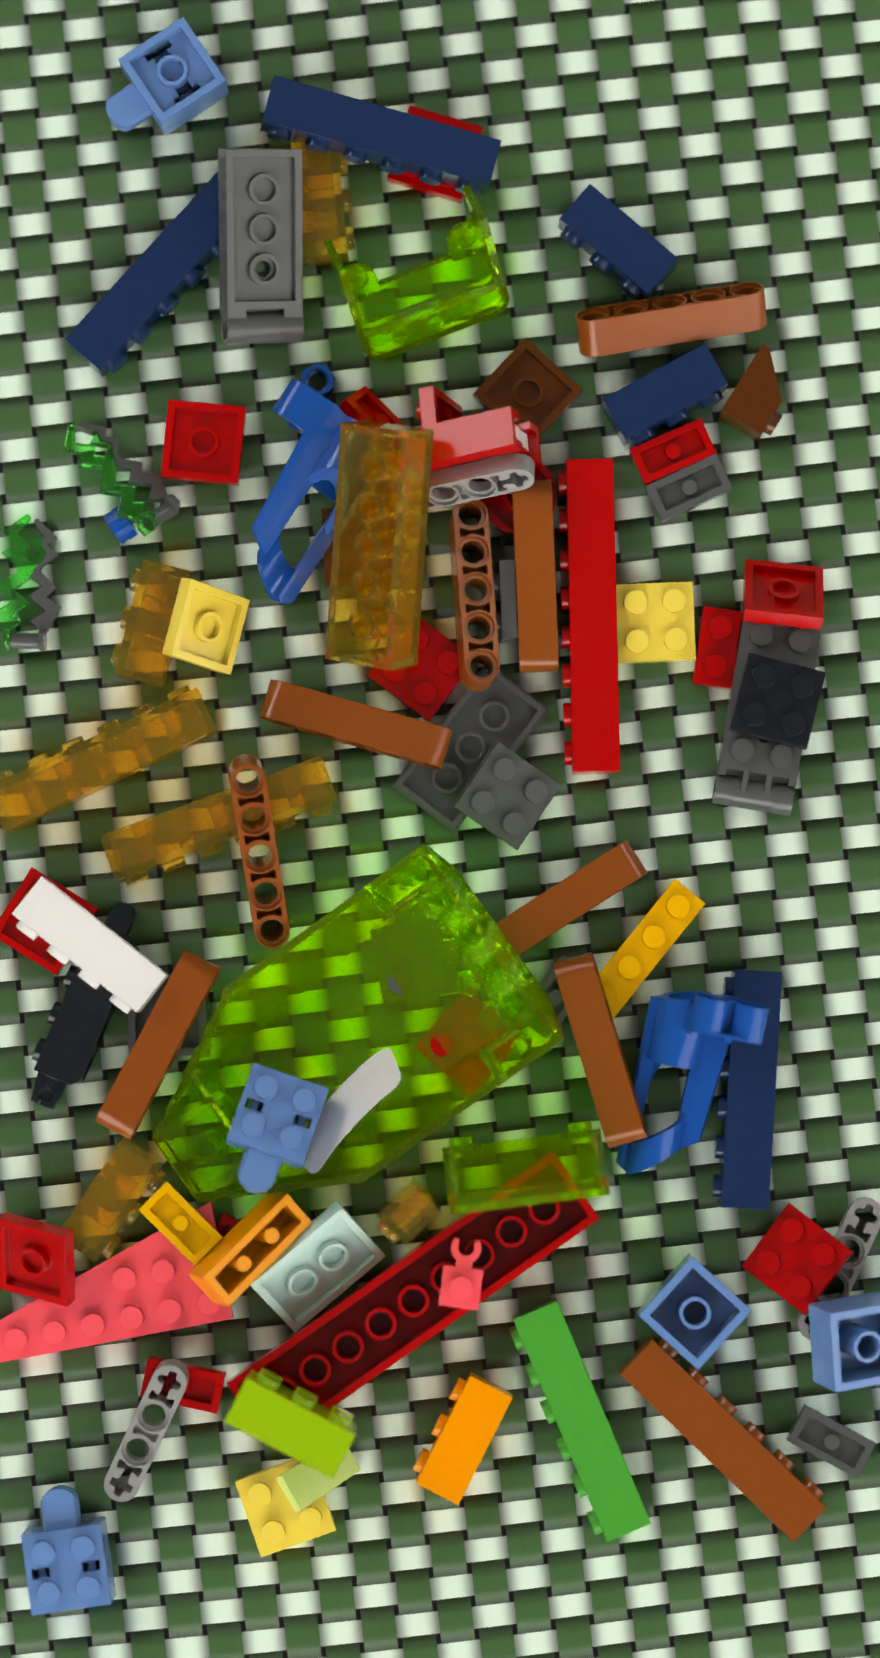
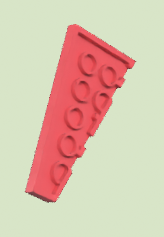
(119, 1299)

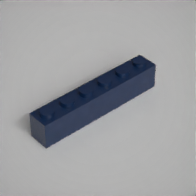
(379, 136)
(150, 285)
(748, 1100)

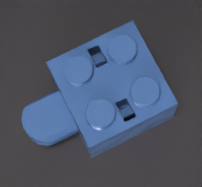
(168, 81)
(274, 1125)
(64, 1557)

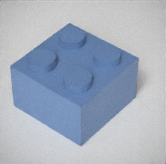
(693, 1311)
(846, 1341)

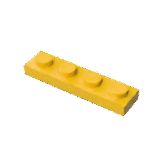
(648, 944)

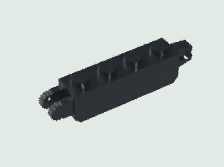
(76, 1025)

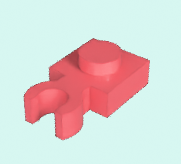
(460, 1281)

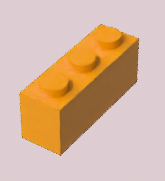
(249, 1248)
(462, 1437)

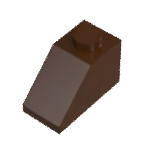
(755, 399)

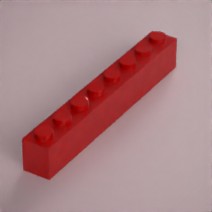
(591, 616)

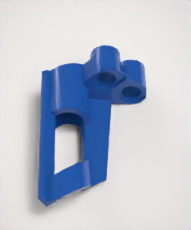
(310, 465)
(692, 1034)

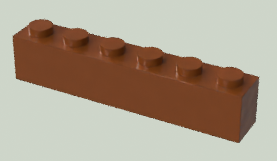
(722, 1439)

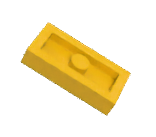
(180, 1223)

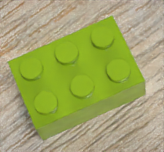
(293, 1422)

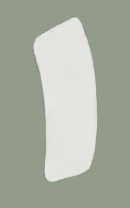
(350, 1103)

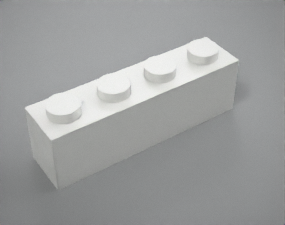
(90, 945)

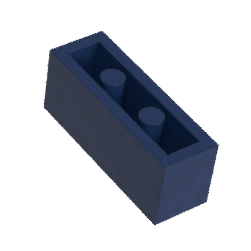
(616, 244)
(665, 396)

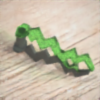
(110, 465)
(25, 571)

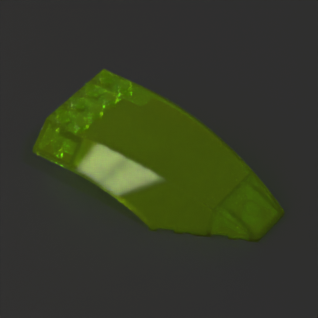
(328, 1008)

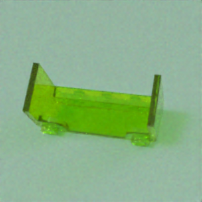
(430, 297)
(525, 1170)

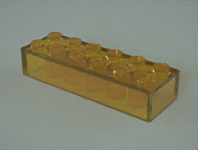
(379, 544)

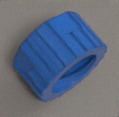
(320, 370)
(121, 527)

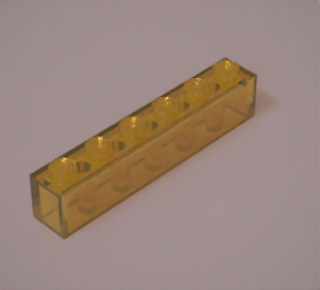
(105, 758)
(211, 823)

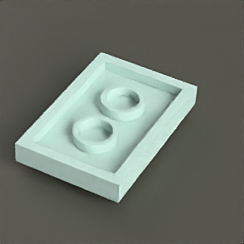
(317, 1267)

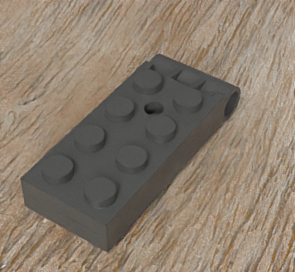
(259, 223)
(752, 771)

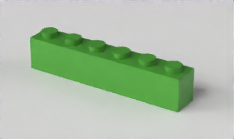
(580, 1419)

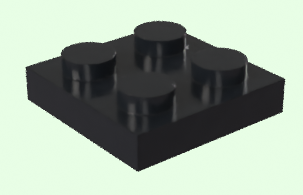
(777, 701)

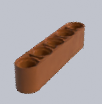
(671, 319)
(535, 578)
(472, 612)
(356, 724)
(259, 869)
(572, 897)
(158, 1044)
(600, 1050)

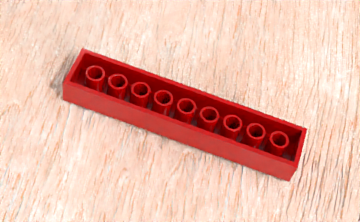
(401, 1306)

